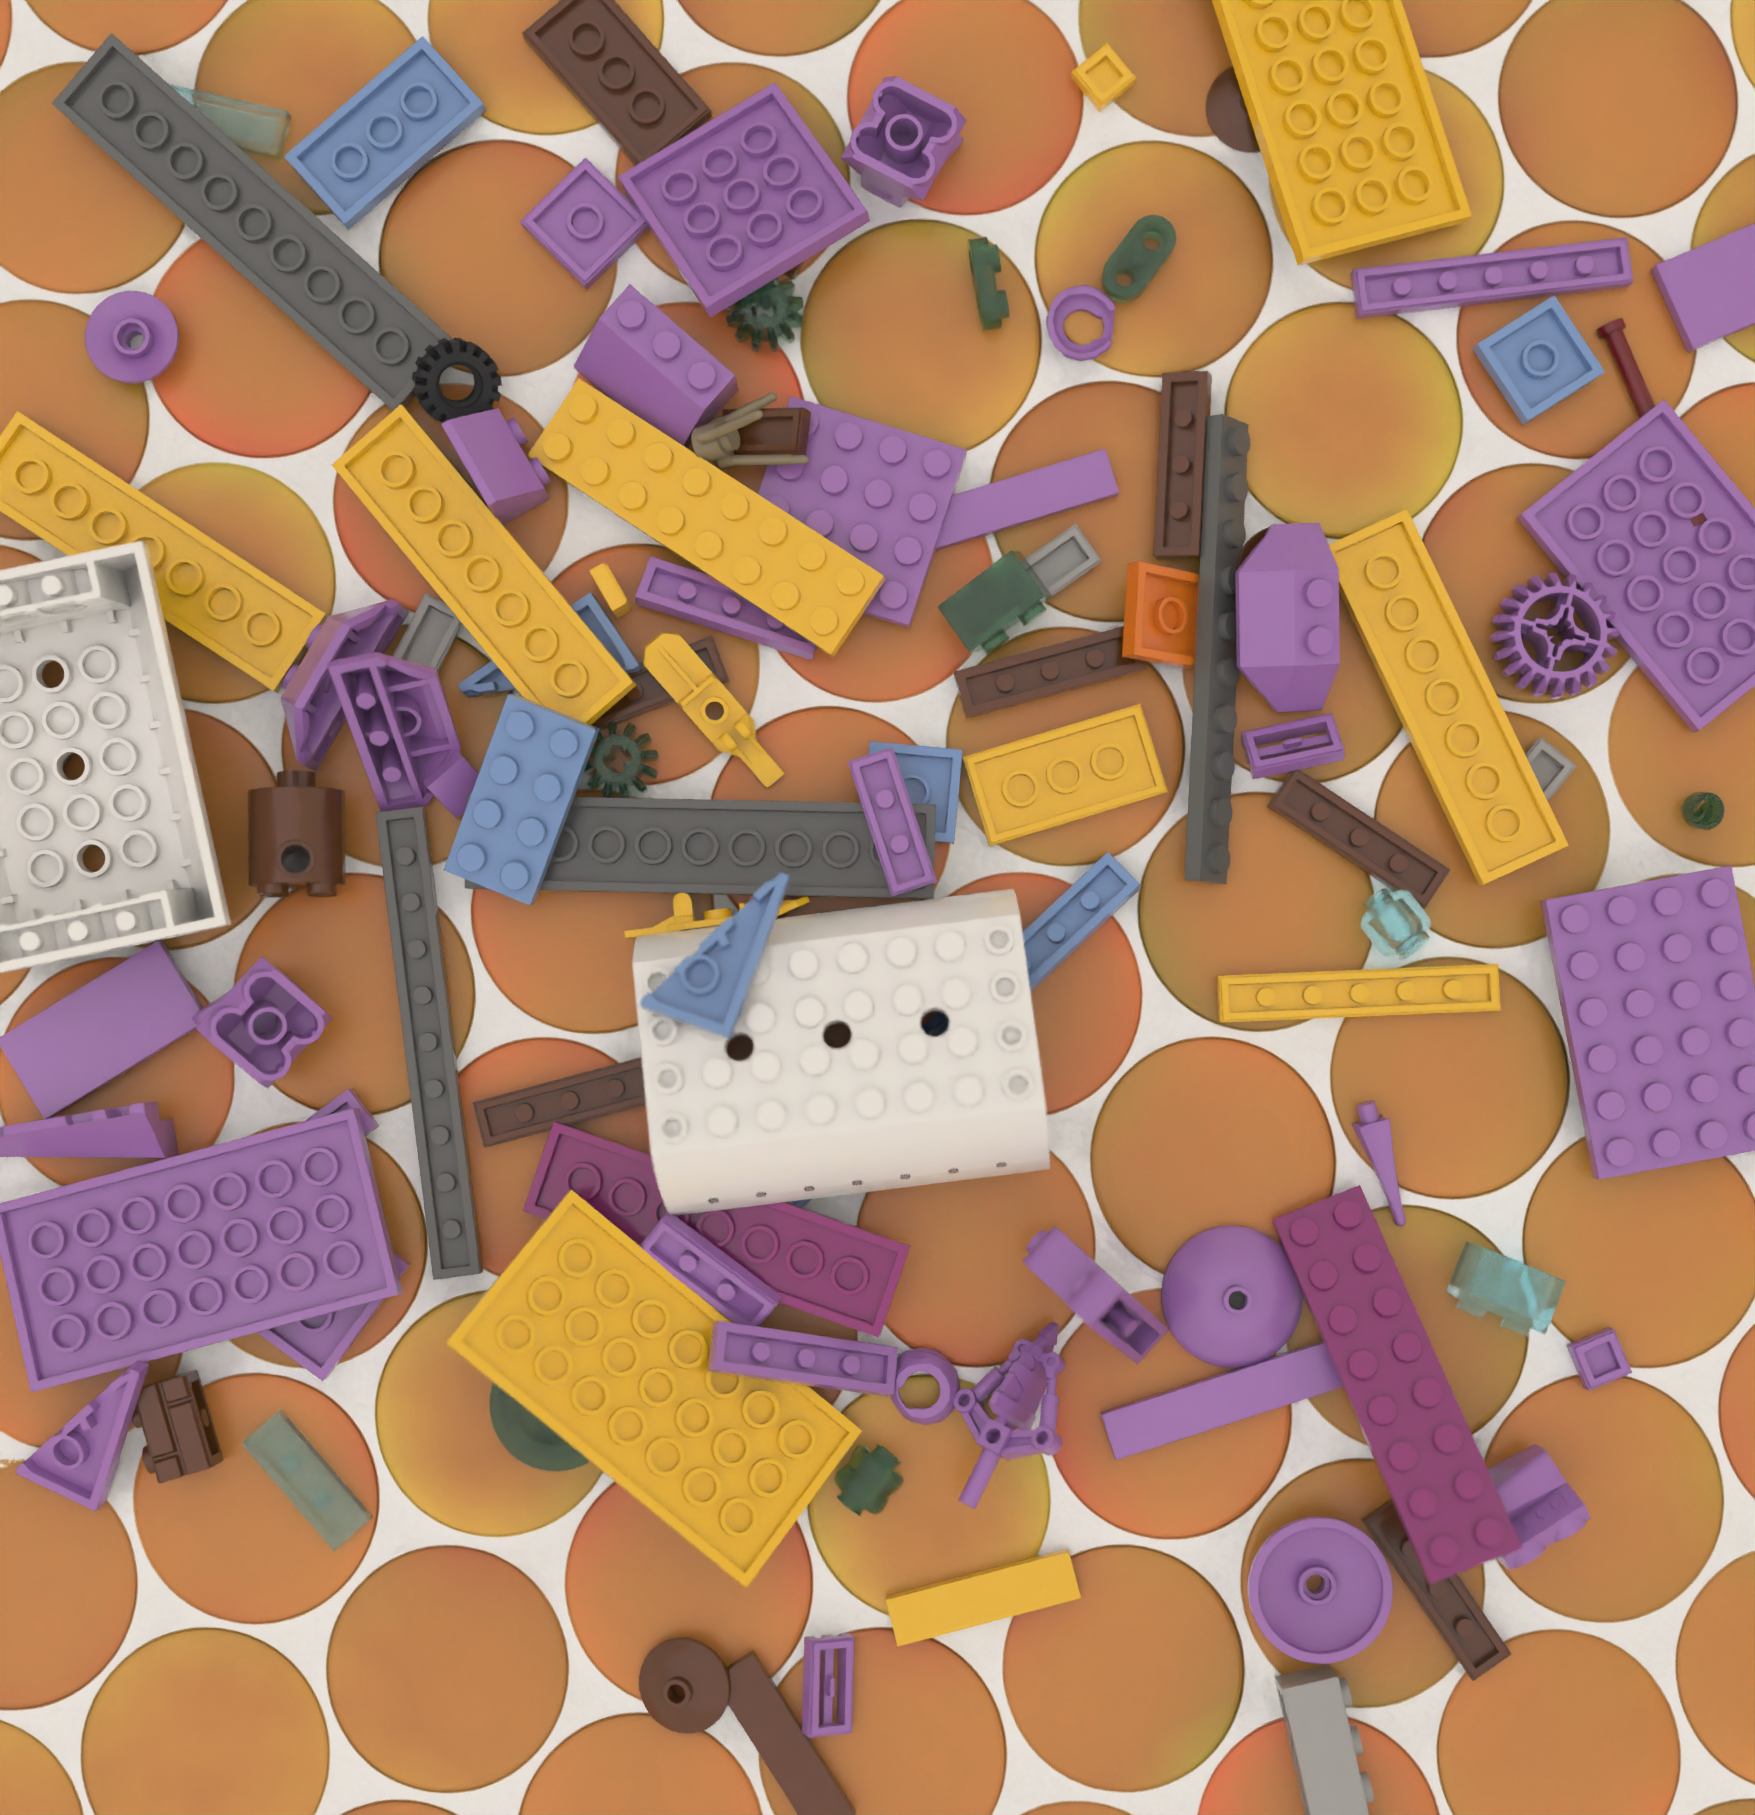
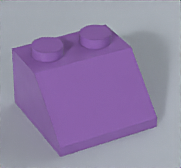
(498, 463)

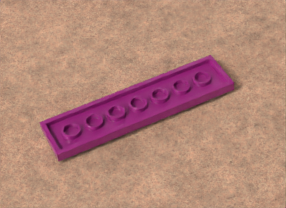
(797, 1252)
(1396, 1386)

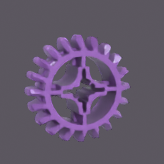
(1568, 601)

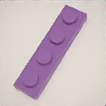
(710, 604)
(802, 1359)

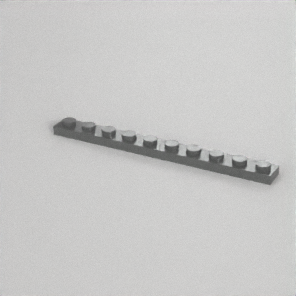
(1216, 652)
(429, 1043)

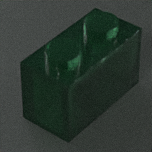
(995, 603)

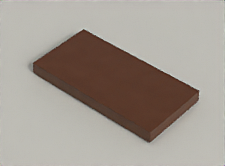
(617, 75)

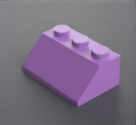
(654, 368)

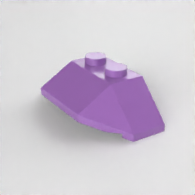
(1289, 617)
(310, 695)
(397, 724)

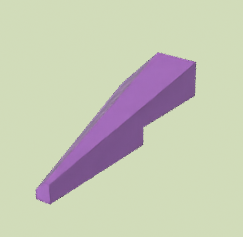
(112, 1132)

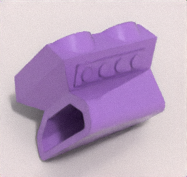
(903, 141)
(262, 1022)
(1537, 1503)

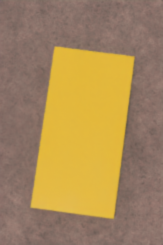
(1064, 775)

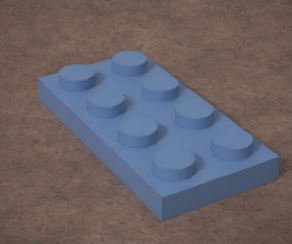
(385, 132)
(521, 799)

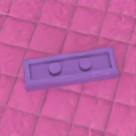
(892, 822)
(709, 1272)

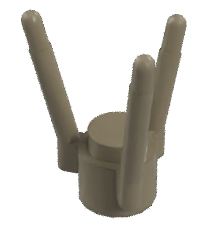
(720, 438)

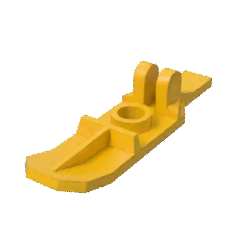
(696, 686)
(685, 918)

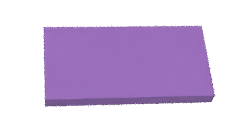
(102, 1030)

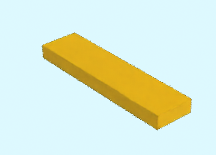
(982, 1597)

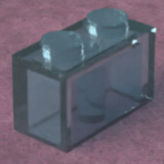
(1504, 1287)

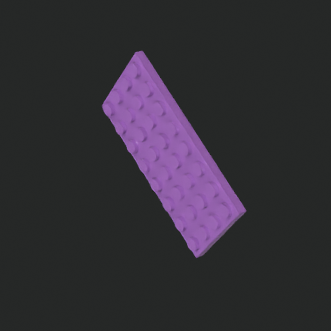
(196, 1249)

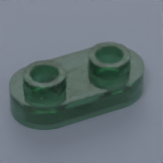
(1136, 260)
(990, 302)

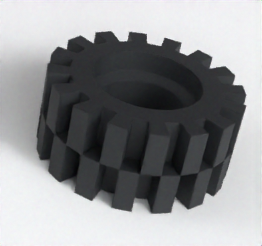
(455, 353)

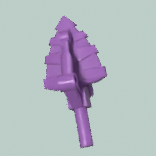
(1015, 1407)

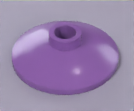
(117, 322)

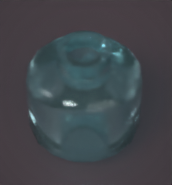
(1395, 923)

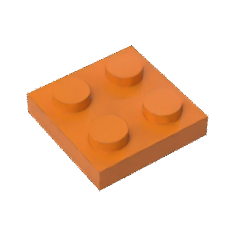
(1160, 615)

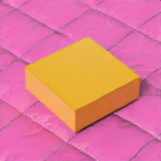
(1103, 77)
(610, 590)

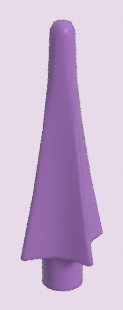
(1376, 1140)

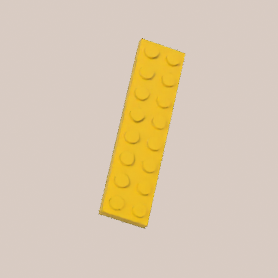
(707, 517)
(481, 570)
(198, 581)
(1444, 699)

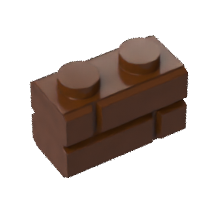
(176, 1427)

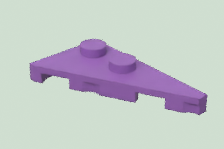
(86, 1451)

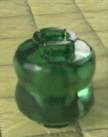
(868, 1479)

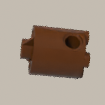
(292, 820)

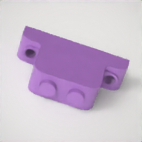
(1093, 1294)

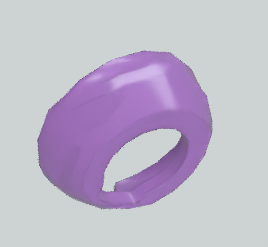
(1081, 299)
(941, 1368)

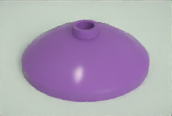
(1199, 1288)
(1338, 1615)

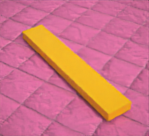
(1358, 993)

